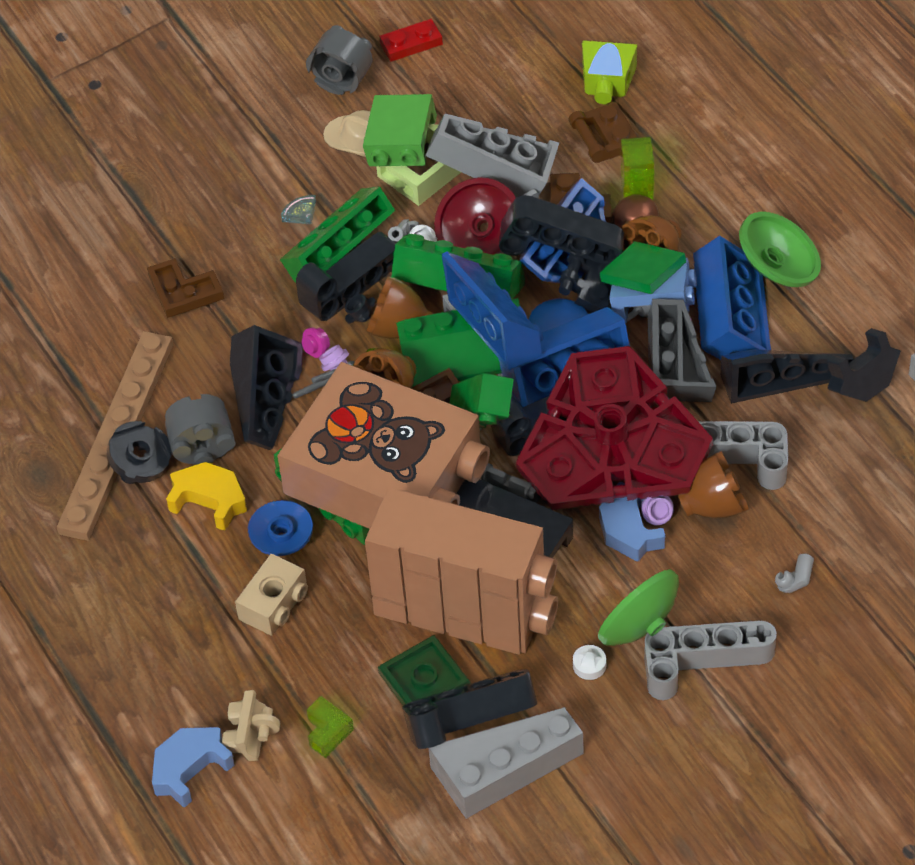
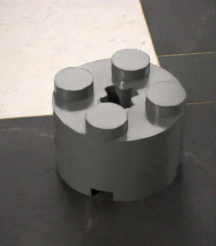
(340, 60)
(199, 429)

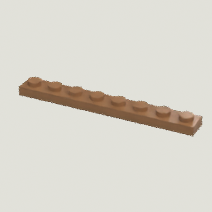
(127, 406)

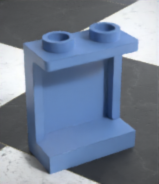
(677, 287)

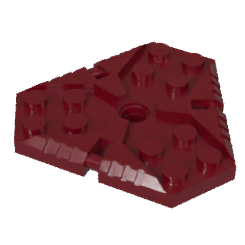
(580, 457)

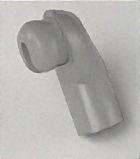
(799, 578)

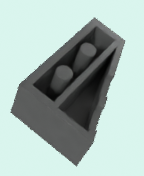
(676, 353)

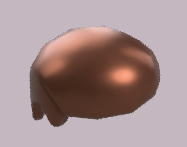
(633, 207)

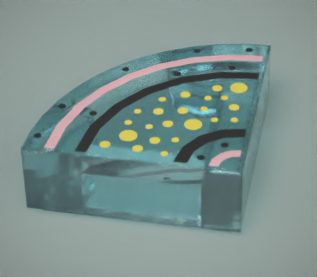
(300, 210)

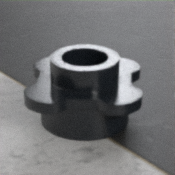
(359, 308)

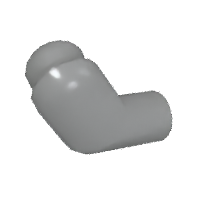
(403, 228)

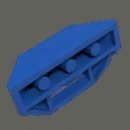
(548, 261)

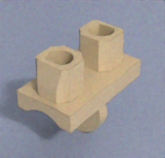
(254, 725)

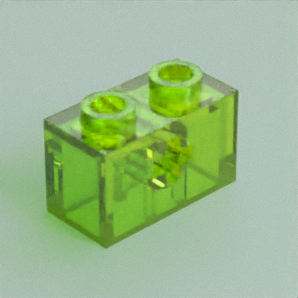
(637, 167)

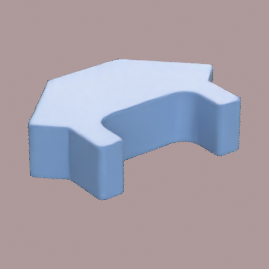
(625, 530)
(185, 756)

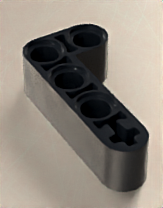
(559, 228)
(328, 291)
(515, 429)
(467, 706)

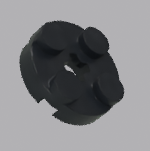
(135, 468)

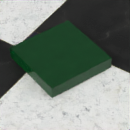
(422, 672)

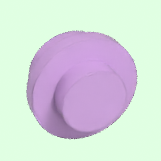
(333, 357)
(657, 509)

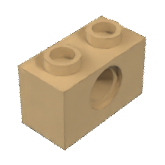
(273, 578)

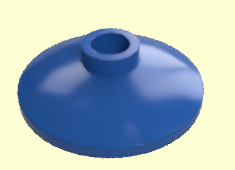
(278, 518)

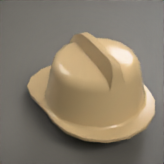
(348, 132)

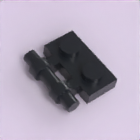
(591, 291)

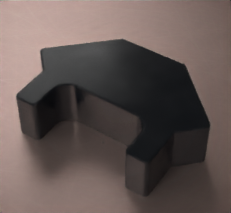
(866, 373)

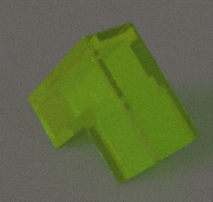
(331, 726)

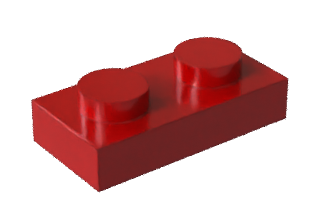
(411, 40)

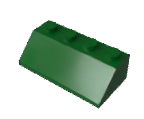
(421, 263)
(443, 343)

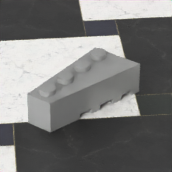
(493, 154)
(505, 758)

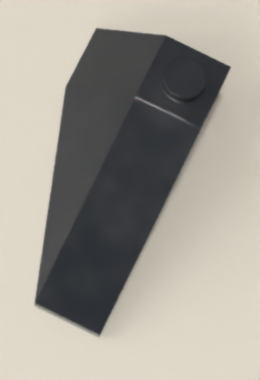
(771, 372)
(263, 376)

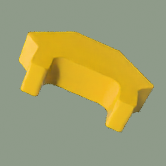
(208, 487)

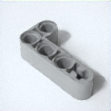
(753, 444)
(757, 650)

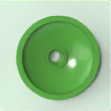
(779, 249)
(641, 610)

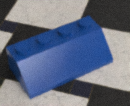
(729, 300)
(491, 312)
(591, 332)

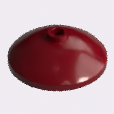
(467, 208)

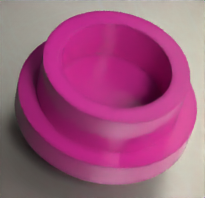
(315, 342)

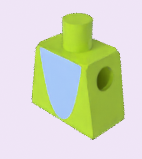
(608, 69)

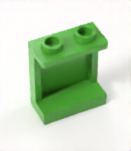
(398, 129)

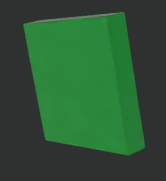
(643, 267)

